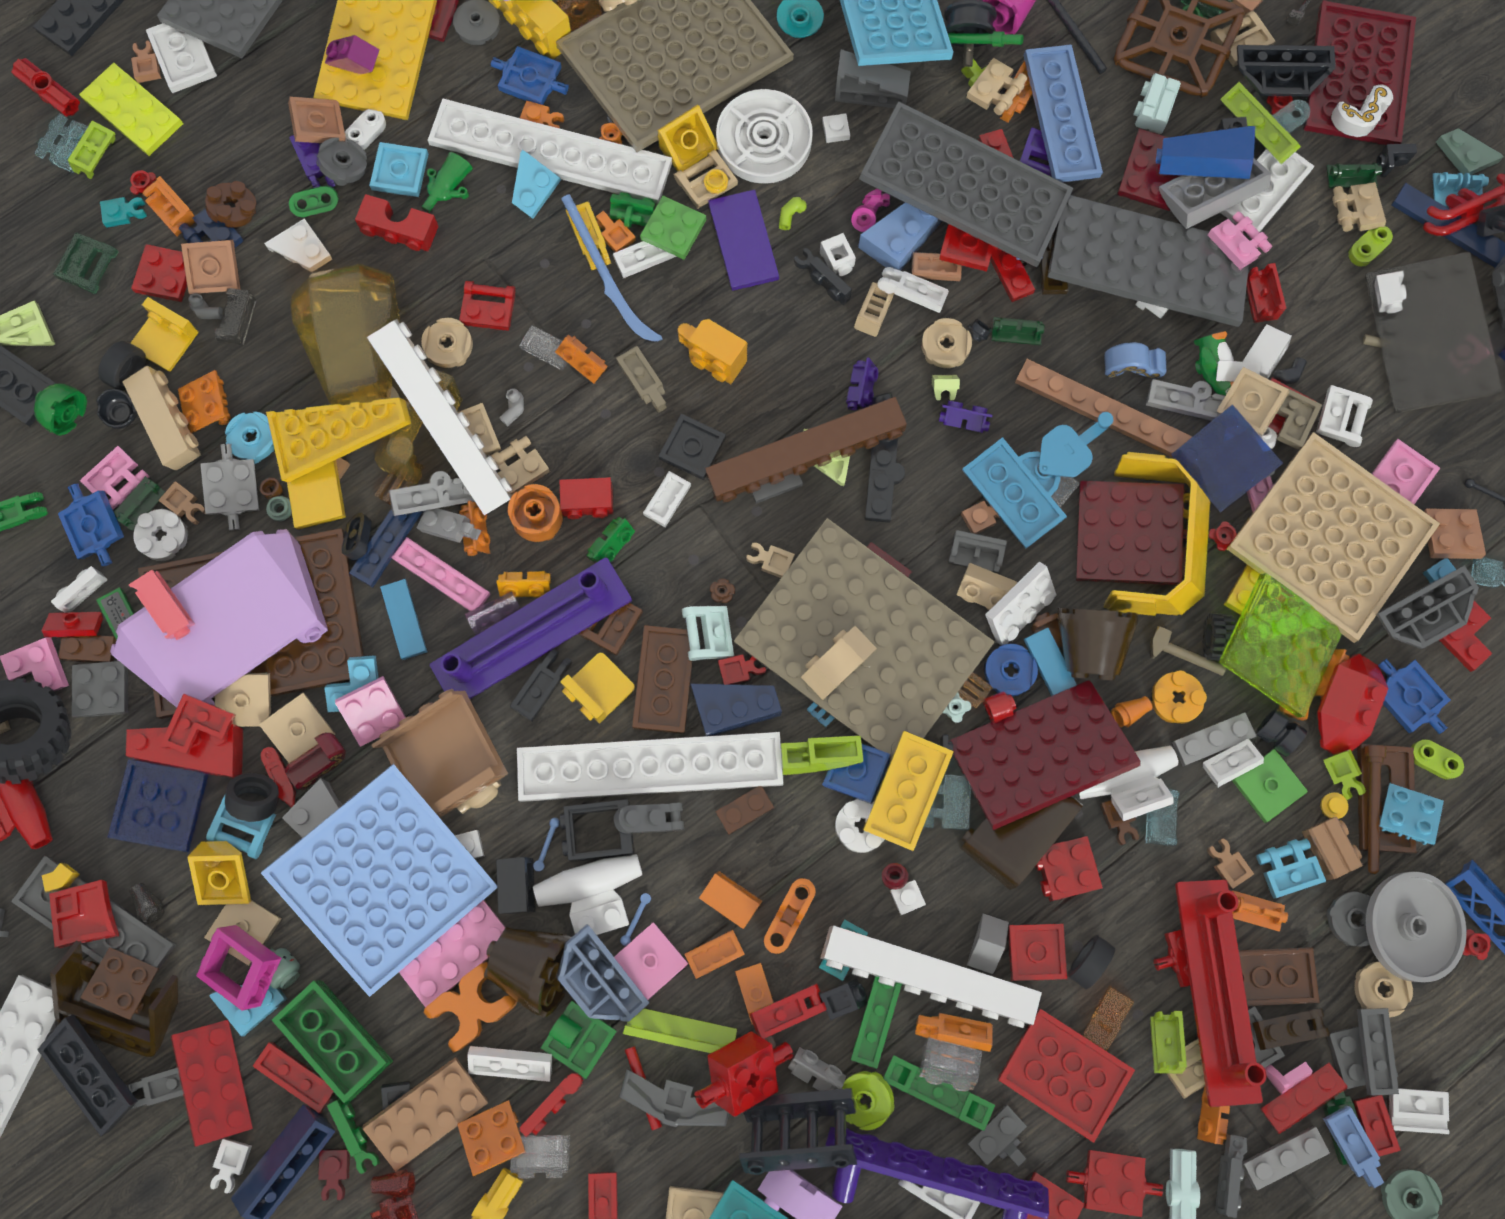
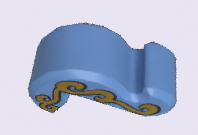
(1135, 358)

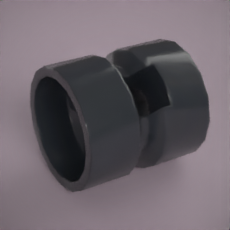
(1281, 732)

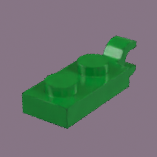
(353, 1136)

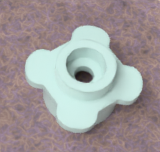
(963, 706)

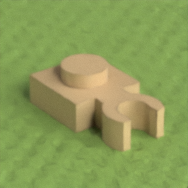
(774, 561)

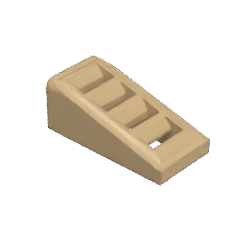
(868, 322)

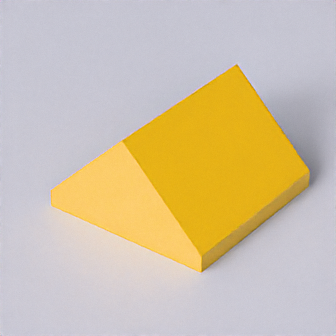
(687, 139)

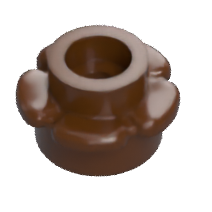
(720, 597)

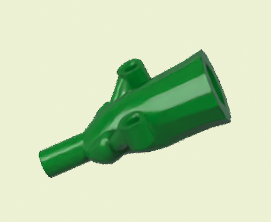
(443, 183)

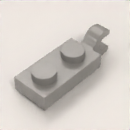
(447, 525)

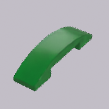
(942, 1096)

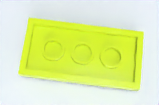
(131, 109)

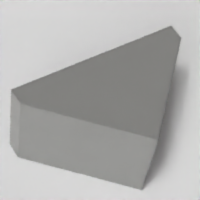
(988, 944)

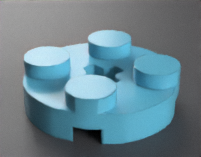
(250, 423)

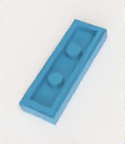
(403, 619)
(1049, 661)

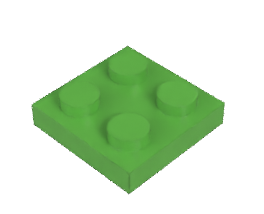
(673, 227)

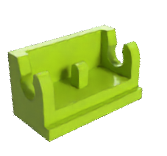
(91, 149)
(1168, 1043)

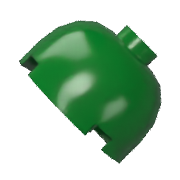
(58, 408)

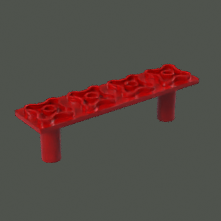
(1219, 993)

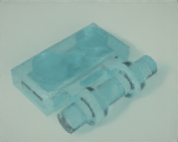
(62, 151)
(955, 804)

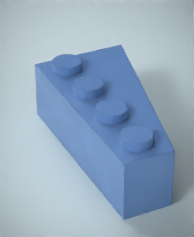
(898, 236)

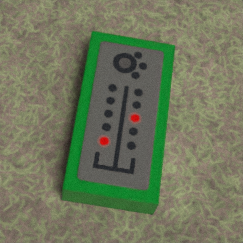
(115, 608)

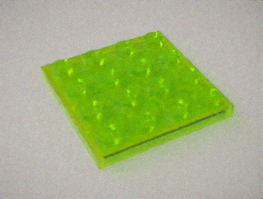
(1281, 645)

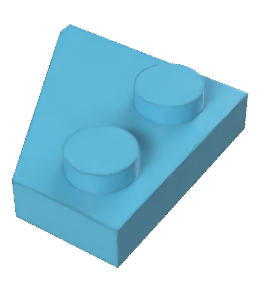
(533, 184)

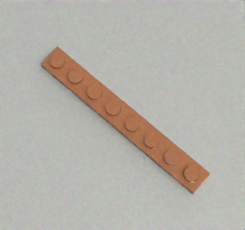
(1092, 404)

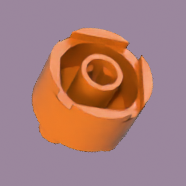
(527, 502)

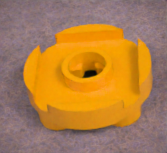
(1193, 697)

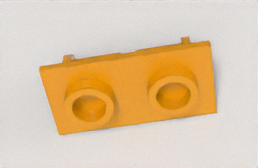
(534, 586)

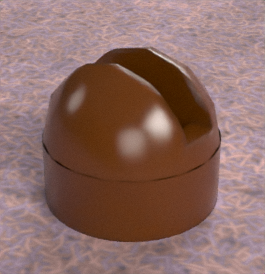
(267, 491)

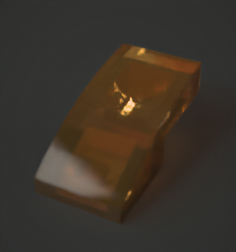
(1108, 1017)

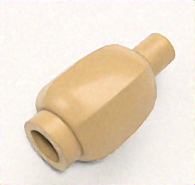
(481, 798)

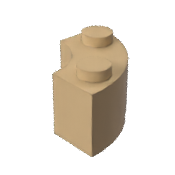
(838, 662)

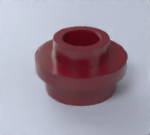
(891, 870)

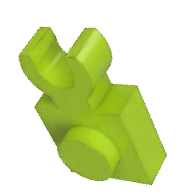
(1344, 769)

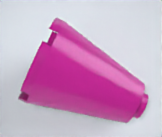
(1010, 14)

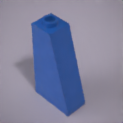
(1209, 154)

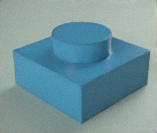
(1439, 570)

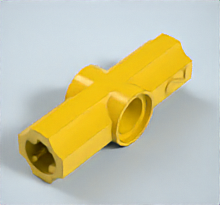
(495, 1202)

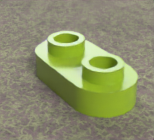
(1372, 244)
(1438, 759)

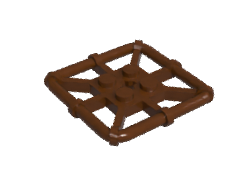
(1182, 50)

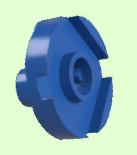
(1021, 660)

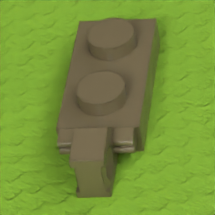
(642, 377)

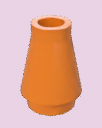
(1130, 711)

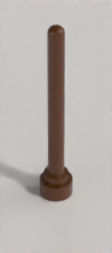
(1375, 756)

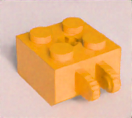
(714, 349)

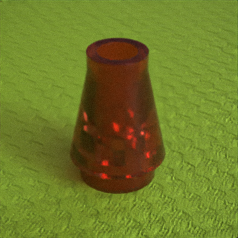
(394, 1184)

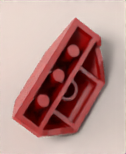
(1351, 704)

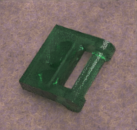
(79, 258)

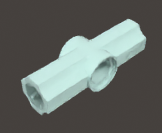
(1182, 1188)

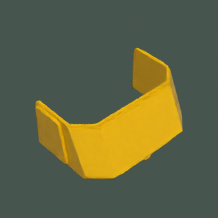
(1193, 587)

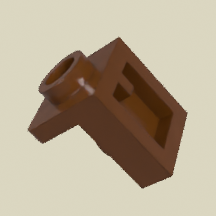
(1047, 621)

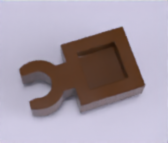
(1114, 820)

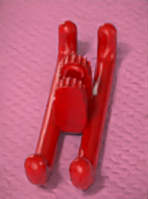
(1467, 205)

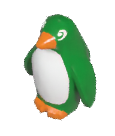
(1212, 350)

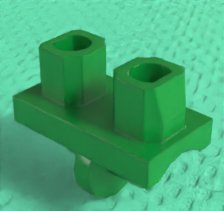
(631, 209)

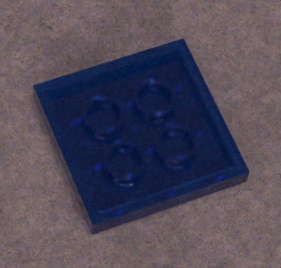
(1227, 458)
(158, 805)

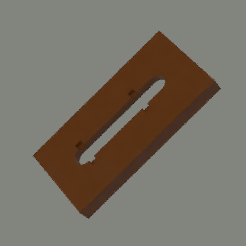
(1401, 773)

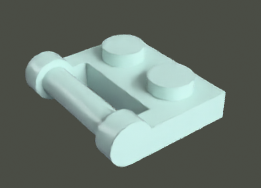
(715, 632)

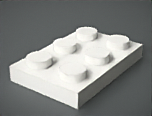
(180, 57)
(1021, 604)

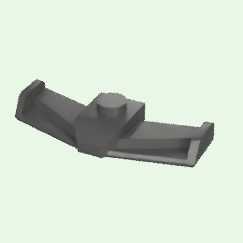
(672, 1105)

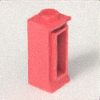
(163, 605)

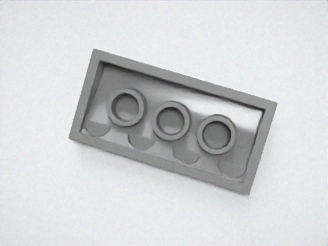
(1201, 197)

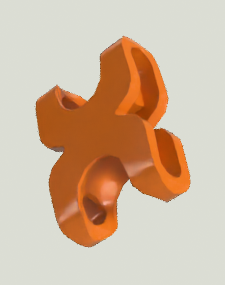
(789, 915)
(469, 1007)

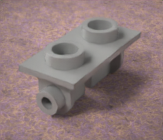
(807, 1064)

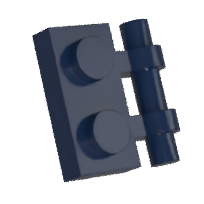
(213, 230)

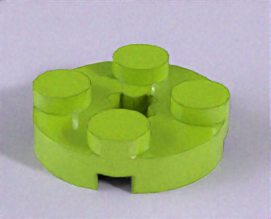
(882, 1100)

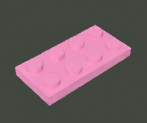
(453, 954)

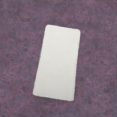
(1235, 368)

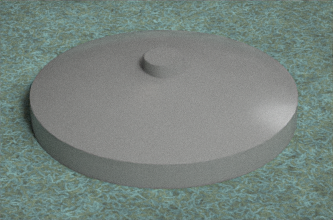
(1416, 927)

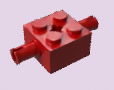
(743, 1073)

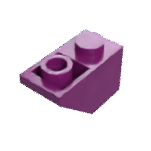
(352, 55)

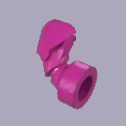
(865, 215)

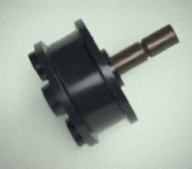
(970, 18)

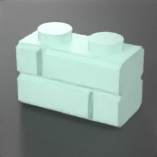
(1157, 103)

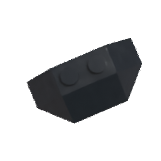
(1285, 68)

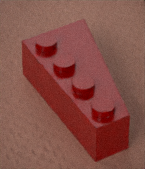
(207, 754)

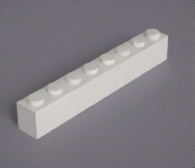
(440, 416)
(930, 975)

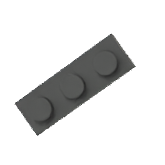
(1377, 1051)

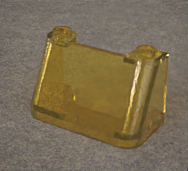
(396, 448)

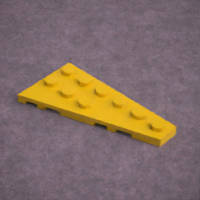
(325, 433)

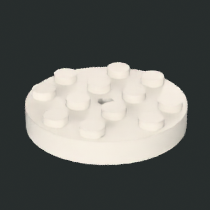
(769, 115)

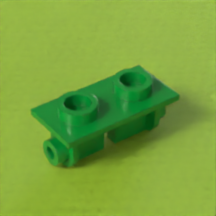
(617, 534)

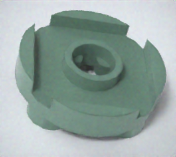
(1413, 1181)

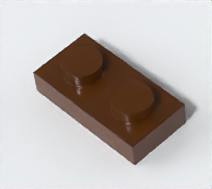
(87, 648)
(744, 810)

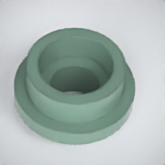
(272, 507)

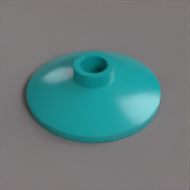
(806, 10)

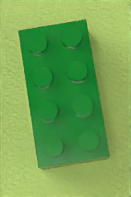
(332, 1040)

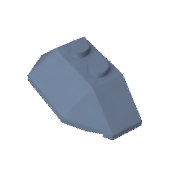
(598, 979)

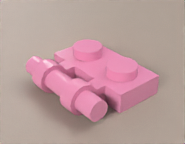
(1235, 244)
(110, 473)

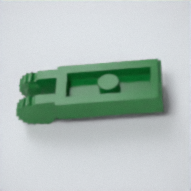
(14, 511)

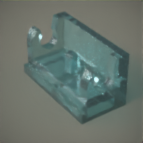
(1162, 824)

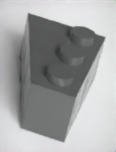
(870, 84)

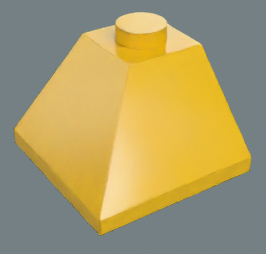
(218, 874)

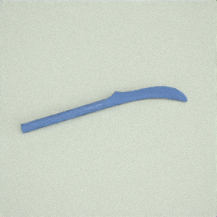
(611, 289)

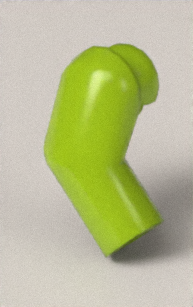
(788, 210)

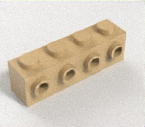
(162, 418)

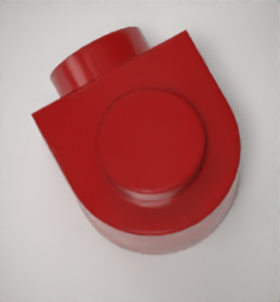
(999, 706)

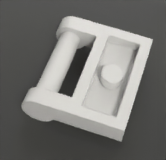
(1336, 415)

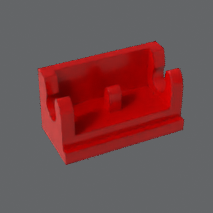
(1265, 294)

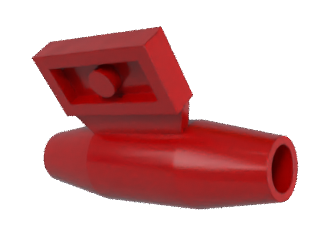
(24, 810)

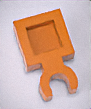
(540, 114)

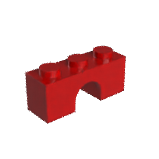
(415, 231)

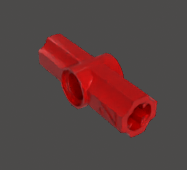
(45, 87)

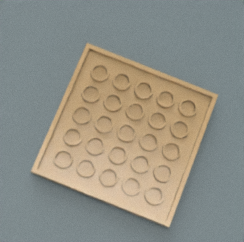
(1334, 536)

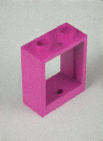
(259, 975)

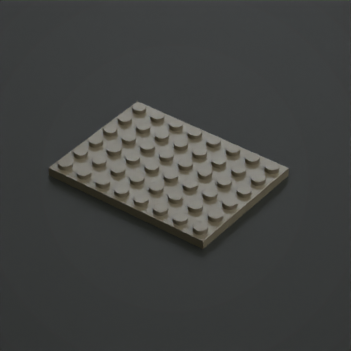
(670, 55)
(920, 642)

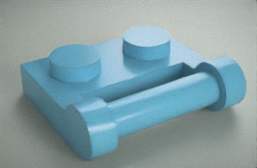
(258, 828)

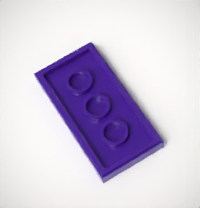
(743, 240)

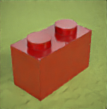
(586, 497)

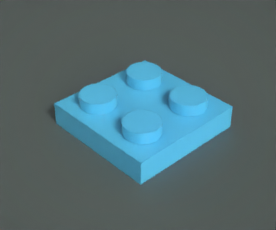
(399, 169)

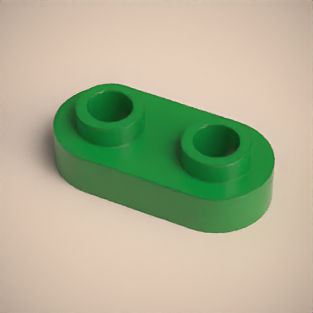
(314, 201)

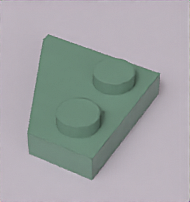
(1467, 152)

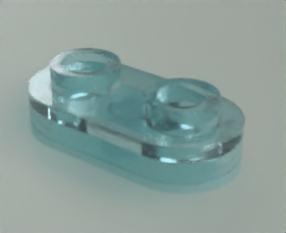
(1286, 119)

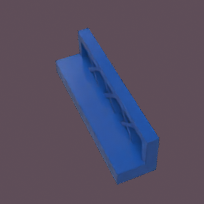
(1489, 895)

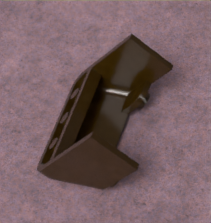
(139, 1035)

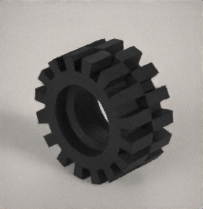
(1217, 634)

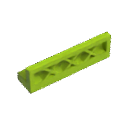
(679, 1031)

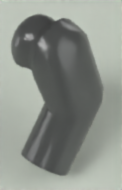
(201, 308)

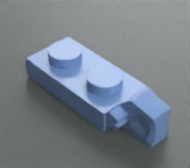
(1355, 1145)

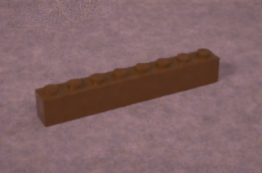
(806, 449)

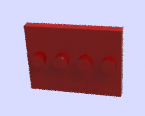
(1066, 1075)

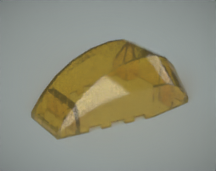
(333, 319)

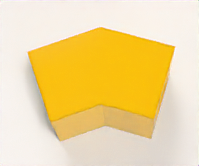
(60, 878)

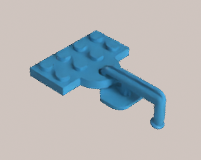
(1019, 491)

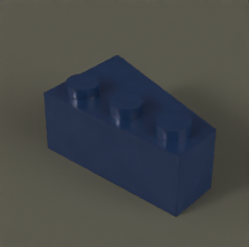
(734, 706)

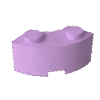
(797, 1196)

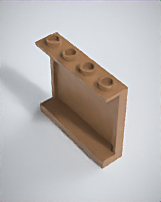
(444, 752)

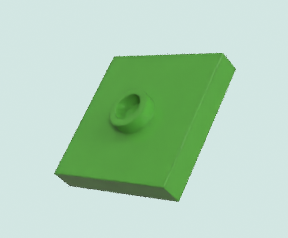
(1270, 786)

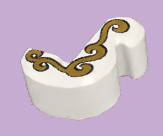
(1362, 122)

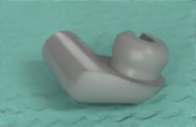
(515, 407)

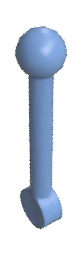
(539, 865)
(645, 899)

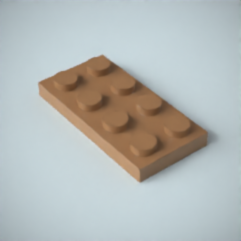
(425, 1114)

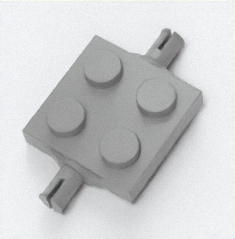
(229, 487)

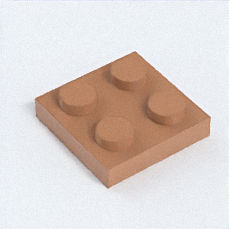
(316, 119)
(210, 266)
(1456, 535)

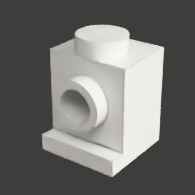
(838, 248)
(1390, 292)

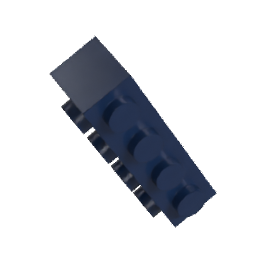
(283, 1164)

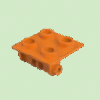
(204, 402)
(491, 1138)

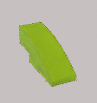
(820, 754)

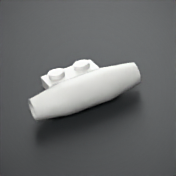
(1139, 789)
(592, 892)

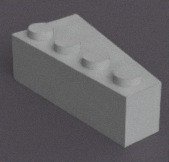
(313, 808)

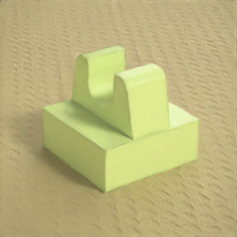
(945, 382)

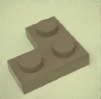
(1300, 417)

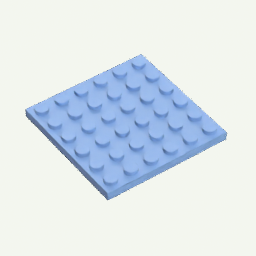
(380, 880)

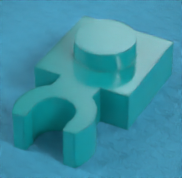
(118, 211)

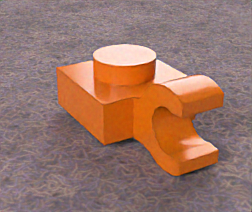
(615, 234)

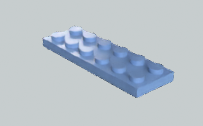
(1062, 113)

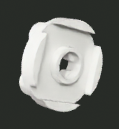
(150, 524)
(848, 834)

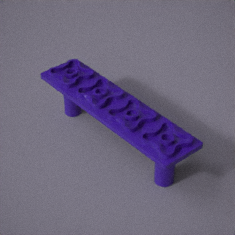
(532, 630)
(943, 1174)

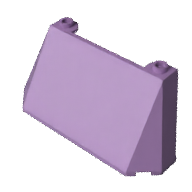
(243, 613)

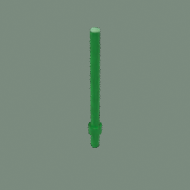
(997, 39)

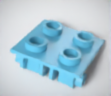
(1447, 184)
(1411, 814)

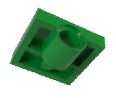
(578, 1040)

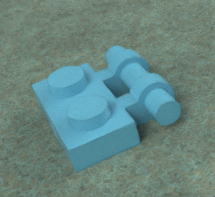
(1294, 876)

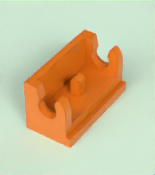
(168, 205)
(730, 899)

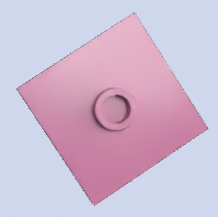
(651, 961)

